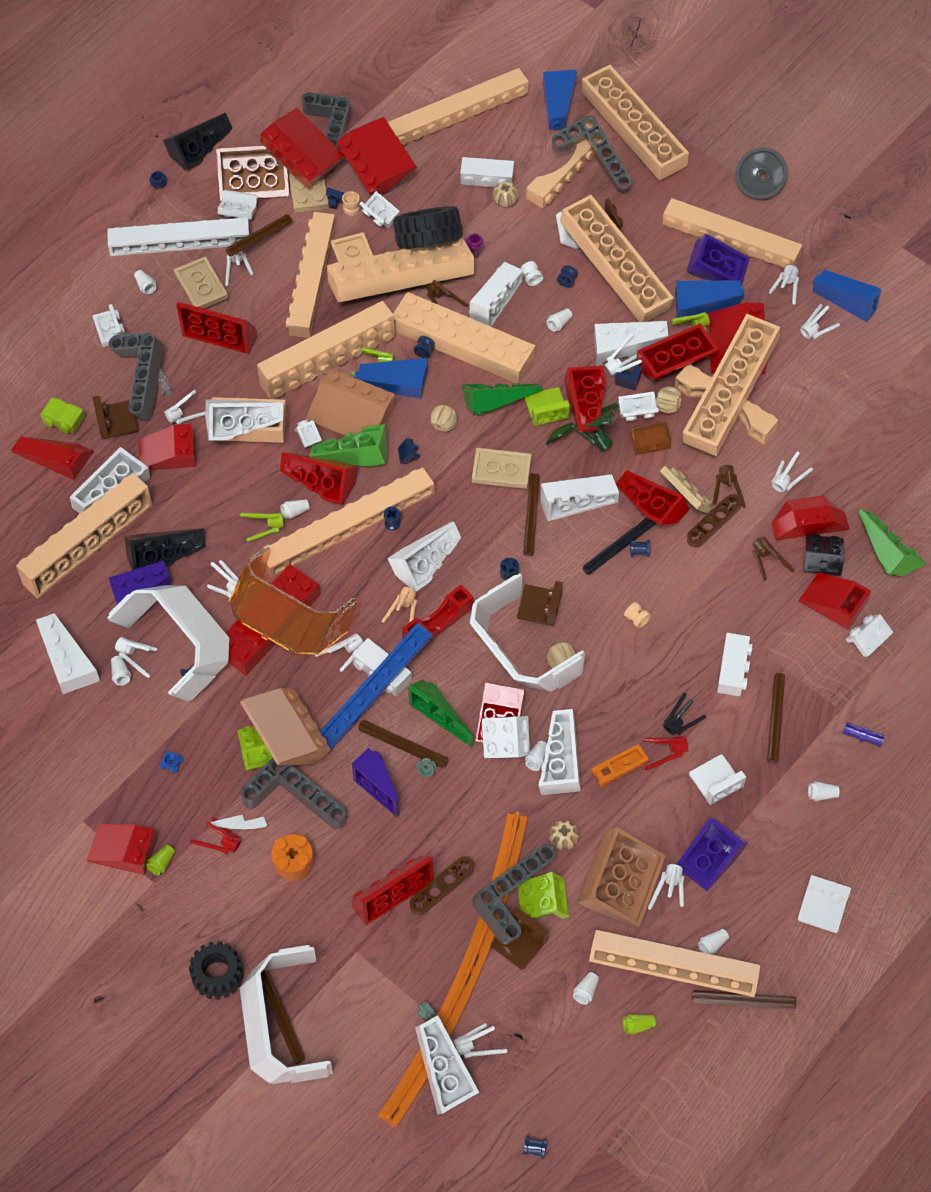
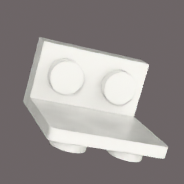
(506, 737)
(717, 779)
(824, 904)

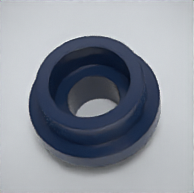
(158, 179)

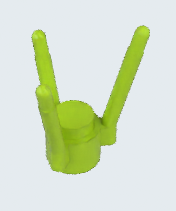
(694, 319)
(382, 356)
(273, 520)

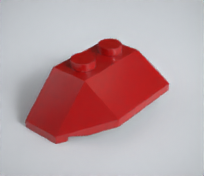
(809, 517)

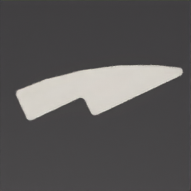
(238, 822)

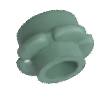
(426, 772)
(426, 1011)

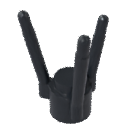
(673, 722)

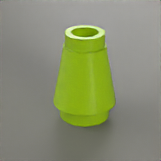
(158, 862)
(637, 1023)

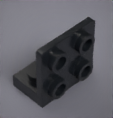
(824, 554)

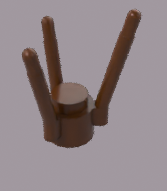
(436, 289)
(727, 476)
(764, 548)

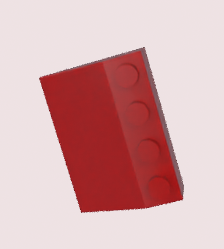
(301, 147)
(377, 155)
(725, 324)
(216, 328)
(393, 889)

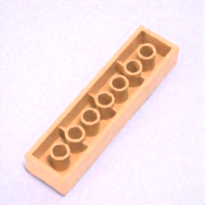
(635, 122)
(616, 259)
(399, 270)
(464, 337)
(326, 350)
(731, 385)
(84, 535)

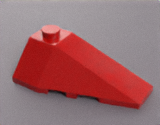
(585, 393)
(57, 456)
(323, 476)
(653, 499)

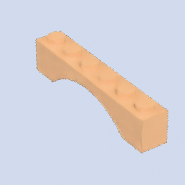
(544, 188)
(757, 421)

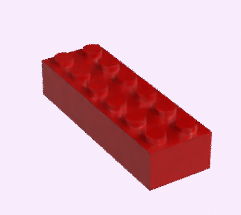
(246, 644)

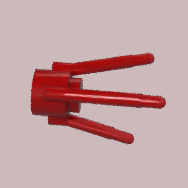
(676, 745)
(229, 840)

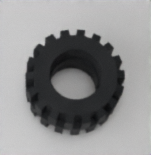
(216, 954)

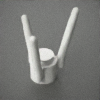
(237, 258)
(788, 276)
(811, 327)
(615, 365)
(174, 413)
(782, 481)
(232, 582)
(350, 645)
(127, 646)
(672, 876)
(464, 1043)

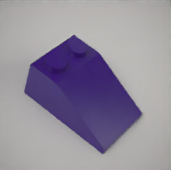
(717, 261)
(373, 777)
(711, 853)

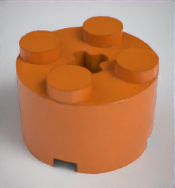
(288, 847)

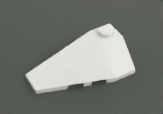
(237, 417)
(423, 557)

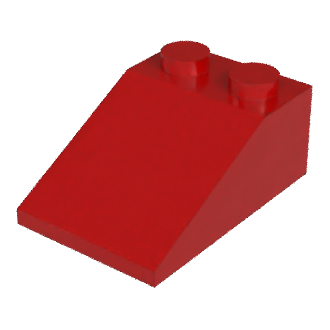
(168, 448)
(123, 847)

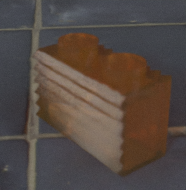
(650, 438)

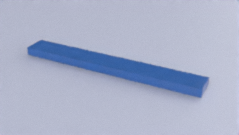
(375, 684)

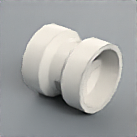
(532, 274)

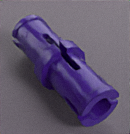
(863, 734)

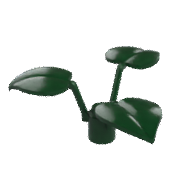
(600, 436)

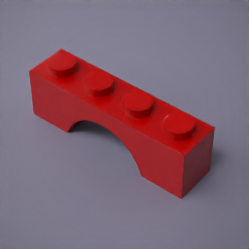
(454, 607)

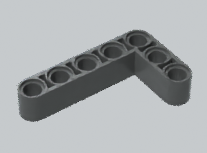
(331, 107)
(598, 148)
(149, 353)
(296, 789)
(508, 884)

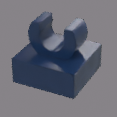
(334, 197)
(407, 451)

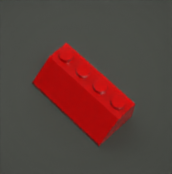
(676, 352)

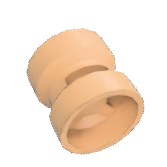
(351, 203)
(637, 615)

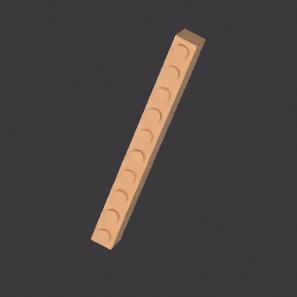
(460, 106)
(348, 521)

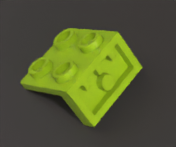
(547, 406)
(253, 748)
(544, 896)

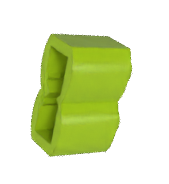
(62, 415)

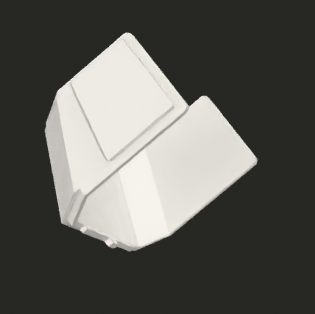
(480, 618)
(195, 622)
(256, 1022)

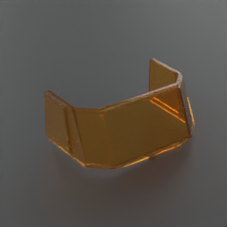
(282, 616)

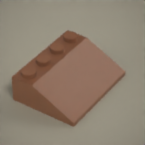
(252, 172)
(349, 404)
(286, 727)
(621, 877)

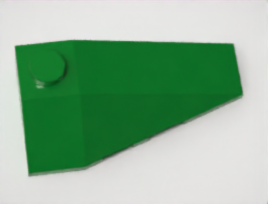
(487, 398)
(432, 704)

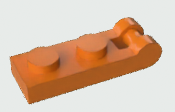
(620, 765)

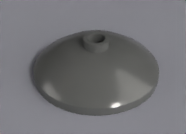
(760, 162)

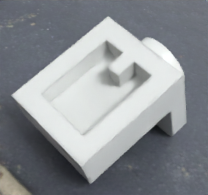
(308, 433)

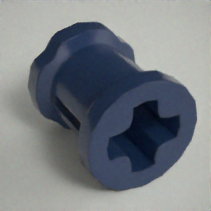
(392, 518)
(639, 548)
(535, 1147)

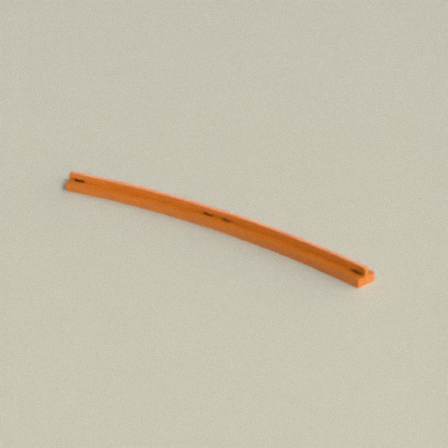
(460, 992)

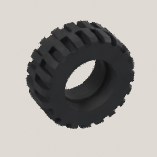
(427, 227)

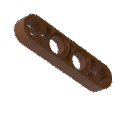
(714, 520)
(439, 883)

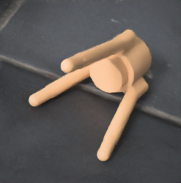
(405, 599)

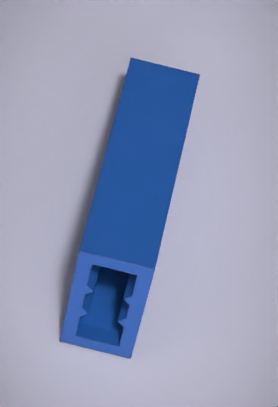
(558, 96)
(850, 294)
(706, 296)
(398, 377)

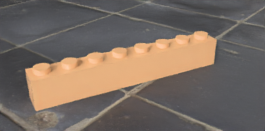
(732, 233)
(311, 275)
(675, 963)

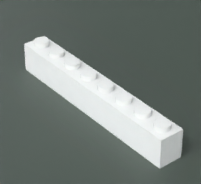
(176, 236)

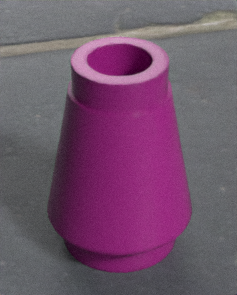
(475, 244)

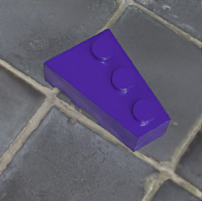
(141, 578)

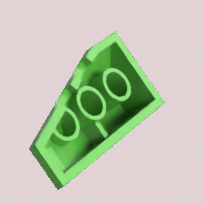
(360, 449)
(891, 553)

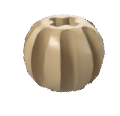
(505, 194)
(668, 400)
(443, 418)
(559, 654)
(557, 838)

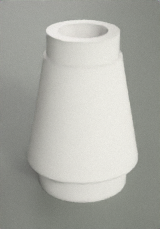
(146, 283)
(556, 321)
(294, 508)
(119, 671)
(536, 757)
(822, 791)
(712, 943)
(586, 988)

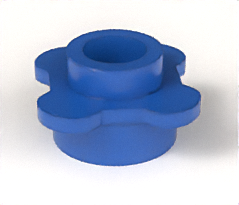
(171, 756)

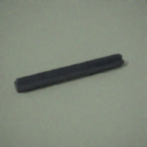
(618, 545)

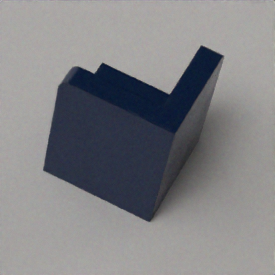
(629, 379)

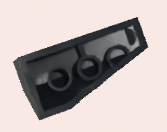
(195, 143)
(163, 546)

